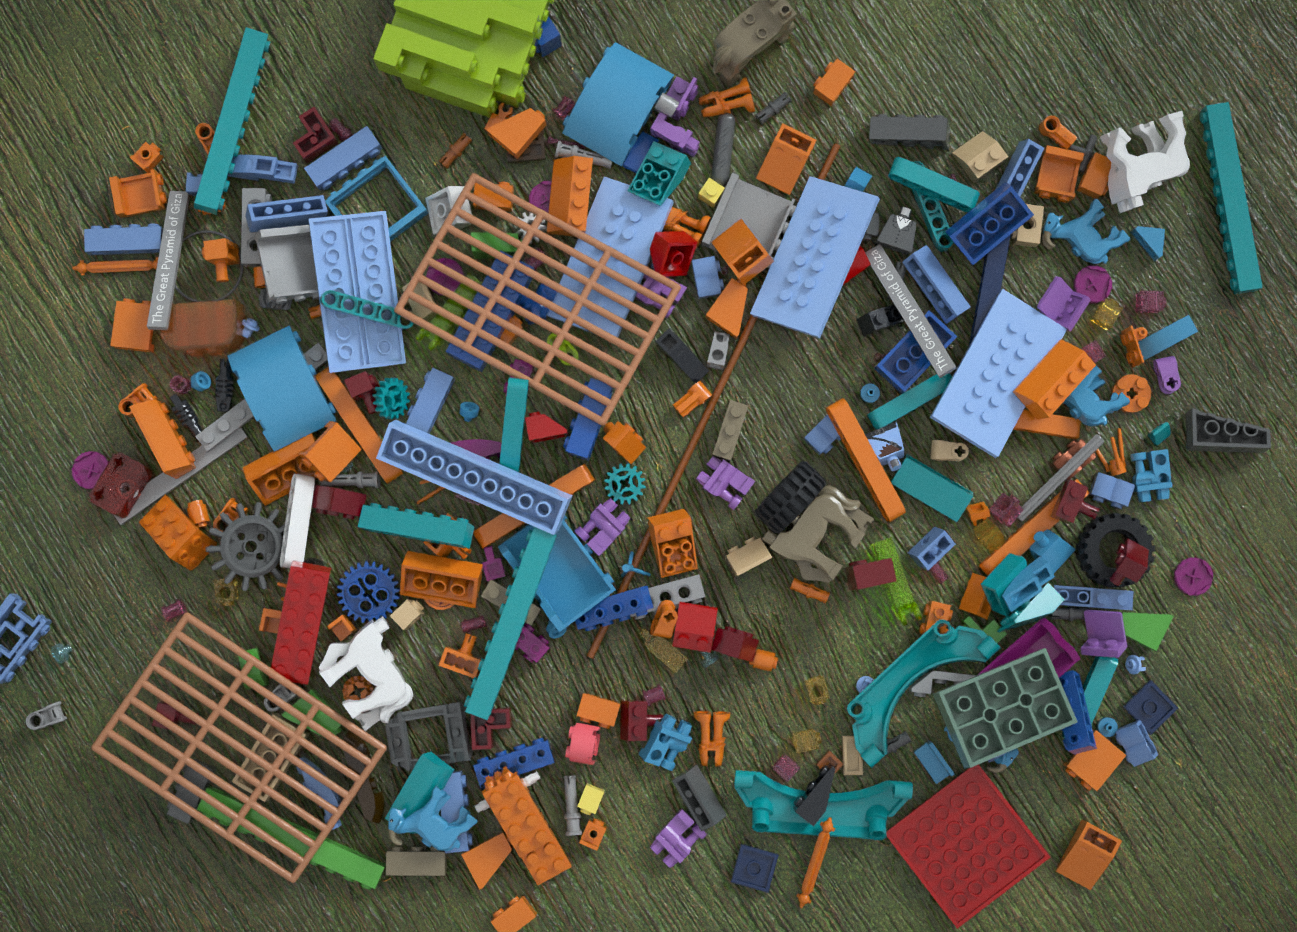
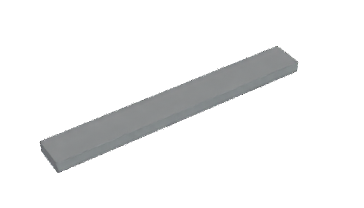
(164, 483)

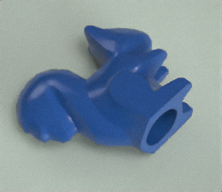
(535, 307)

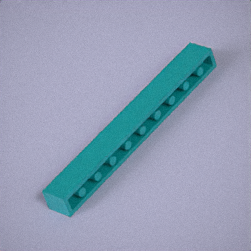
(231, 121)
(1231, 198)
(511, 623)

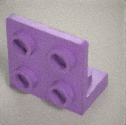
(683, 93)
(1104, 634)

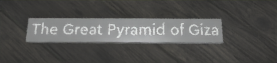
(168, 261)
(910, 311)

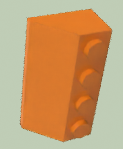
(570, 193)
(1053, 379)
(163, 438)
(273, 473)
(440, 579)

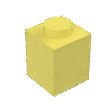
(711, 192)
(590, 799)

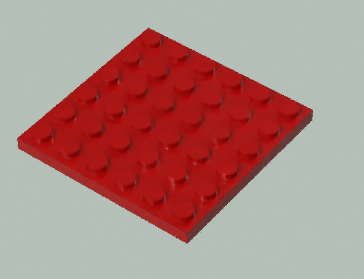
(967, 845)

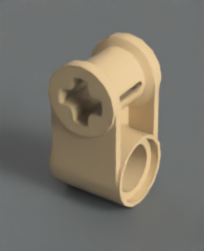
(944, 451)

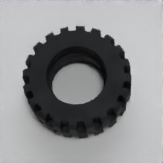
(790, 497)
(1090, 540)

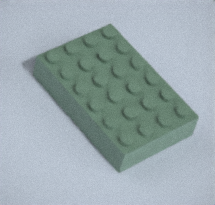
(1005, 708)

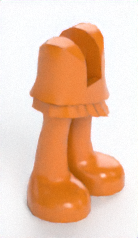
(722, 107)
(677, 216)
(717, 743)

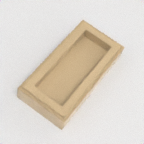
(851, 757)

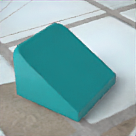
(1160, 433)

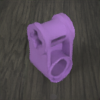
(1167, 371)

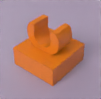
(977, 511)

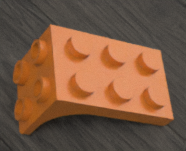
(176, 533)

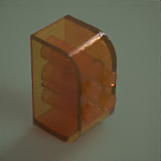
(205, 327)

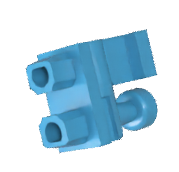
(1156, 478)
(666, 737)

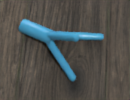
(629, 567)

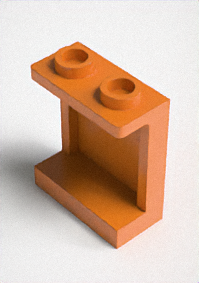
(1058, 173)
(138, 194)
(130, 326)
(330, 452)
(1095, 765)

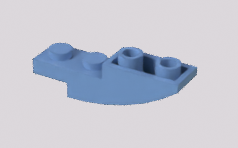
(264, 167)
(1095, 597)
(323, 791)

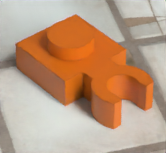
(495, 119)

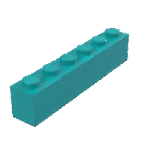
(416, 526)

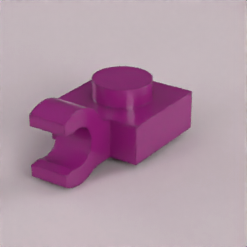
(492, 567)

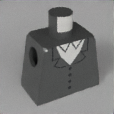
(898, 232)

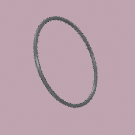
(241, 269)

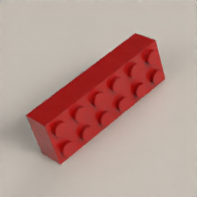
(300, 621)

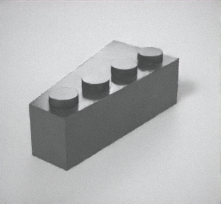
(910, 131)
(1220, 434)

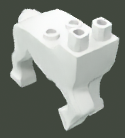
(1134, 175)
(376, 666)

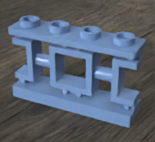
(26, 643)

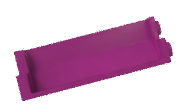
(1040, 636)

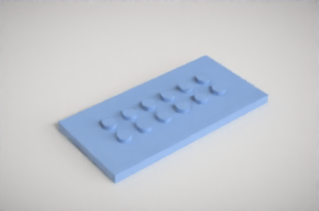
(625, 225)
(814, 256)
(356, 260)
(1003, 352)

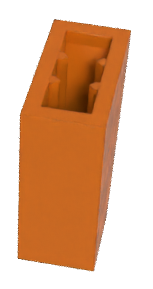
(518, 131)
(729, 308)
(487, 857)

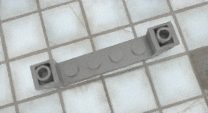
(924, 684)

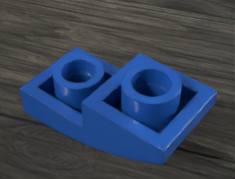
(639, 152)

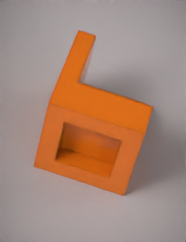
(270, 620)
(342, 627)

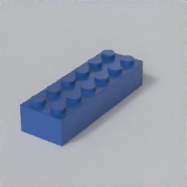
(490, 327)

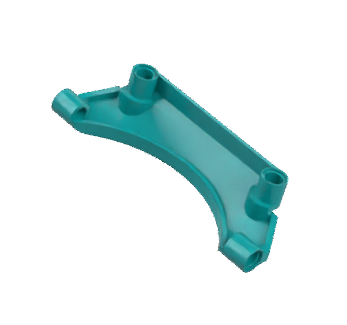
(922, 656)
(853, 813)

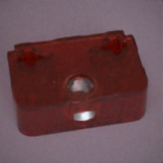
(115, 482)

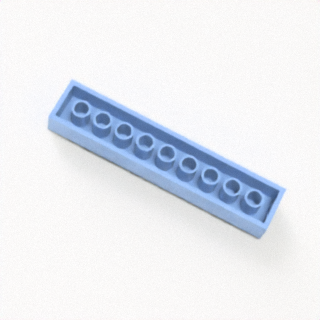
(474, 477)

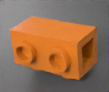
(935, 611)

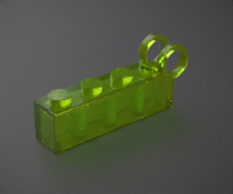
(452, 307)
(898, 591)

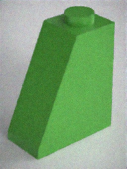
(493, 242)
(1146, 628)
(321, 718)

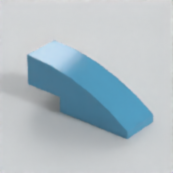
(1167, 337)
(1027, 583)

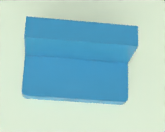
(933, 762)

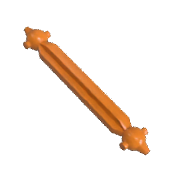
(116, 266)
(815, 862)

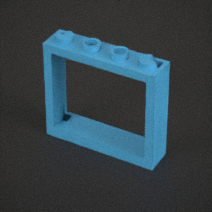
(364, 177)

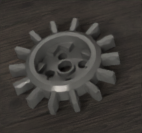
(230, 545)

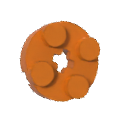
(1140, 386)

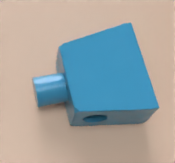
(1051, 548)

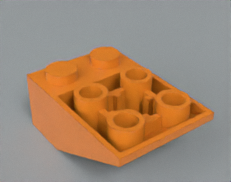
(786, 159)
(742, 251)
(673, 542)
(1088, 854)

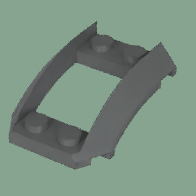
(455, 729)

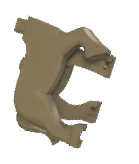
(750, 35)
(809, 529)

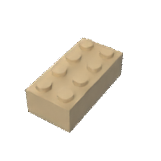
(269, 755)

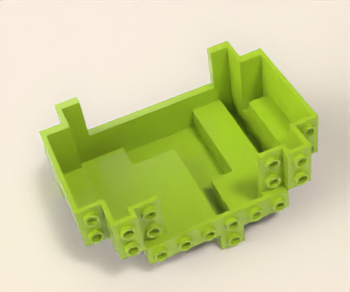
(463, 49)

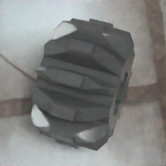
(264, 302)

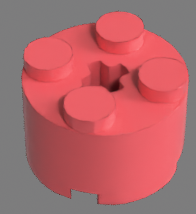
(583, 743)

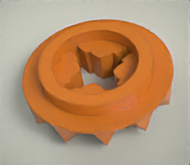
(360, 682)

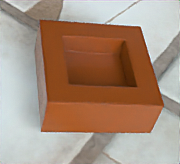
(828, 758)

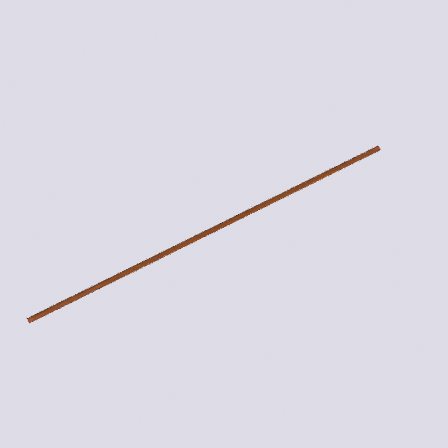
(696, 436)

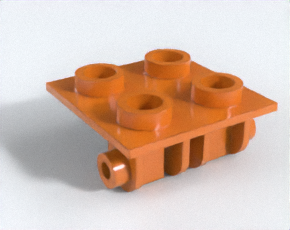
(1130, 339)

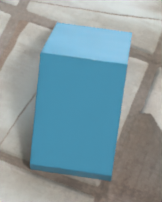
(858, 180)
(1151, 240)

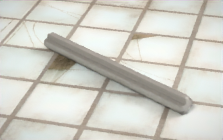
(1053, 483)

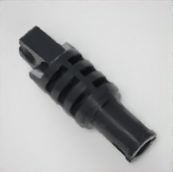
(224, 387)
(186, 415)

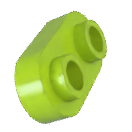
(565, 347)

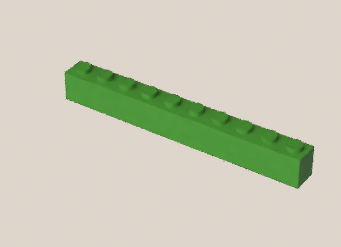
(330, 854)

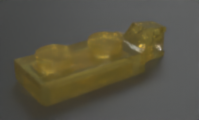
(664, 651)

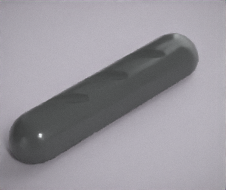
(723, 149)

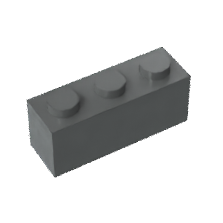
(187, 796)
(699, 797)

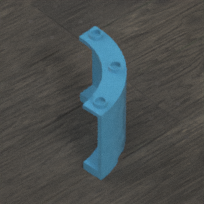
(616, 103)
(281, 388)
(570, 579)

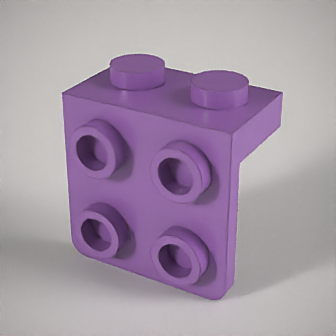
(1063, 304)

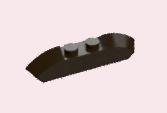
(370, 801)

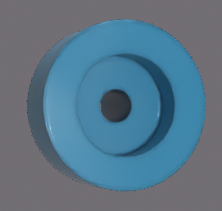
(200, 381)
(866, 396)
(469, 410)
(553, 632)
(1102, 726)

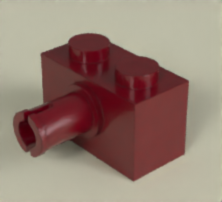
(362, 388)
(1072, 502)
(1130, 561)
(172, 714)
(635, 720)

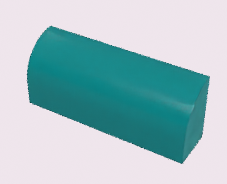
(932, 488)
(418, 788)

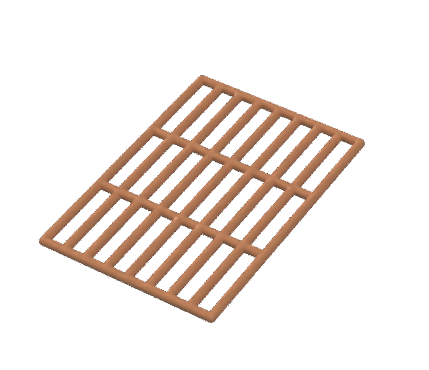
(503, 280)
(207, 726)

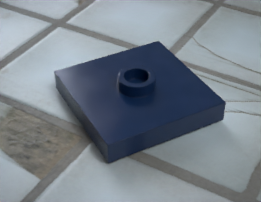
(1150, 706)
(754, 868)

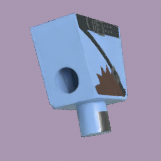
(887, 445)

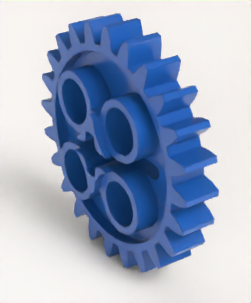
(383, 582)

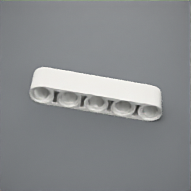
(297, 519)

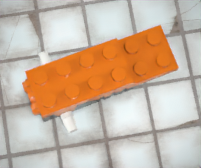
(524, 822)

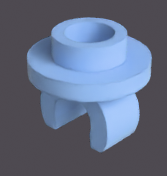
(250, 326)
(1133, 664)
(863, 682)

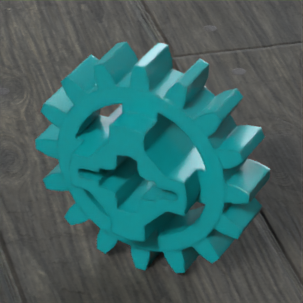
(391, 398)
(617, 479)

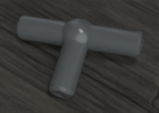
(1088, 151)

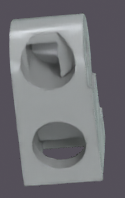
(718, 351)

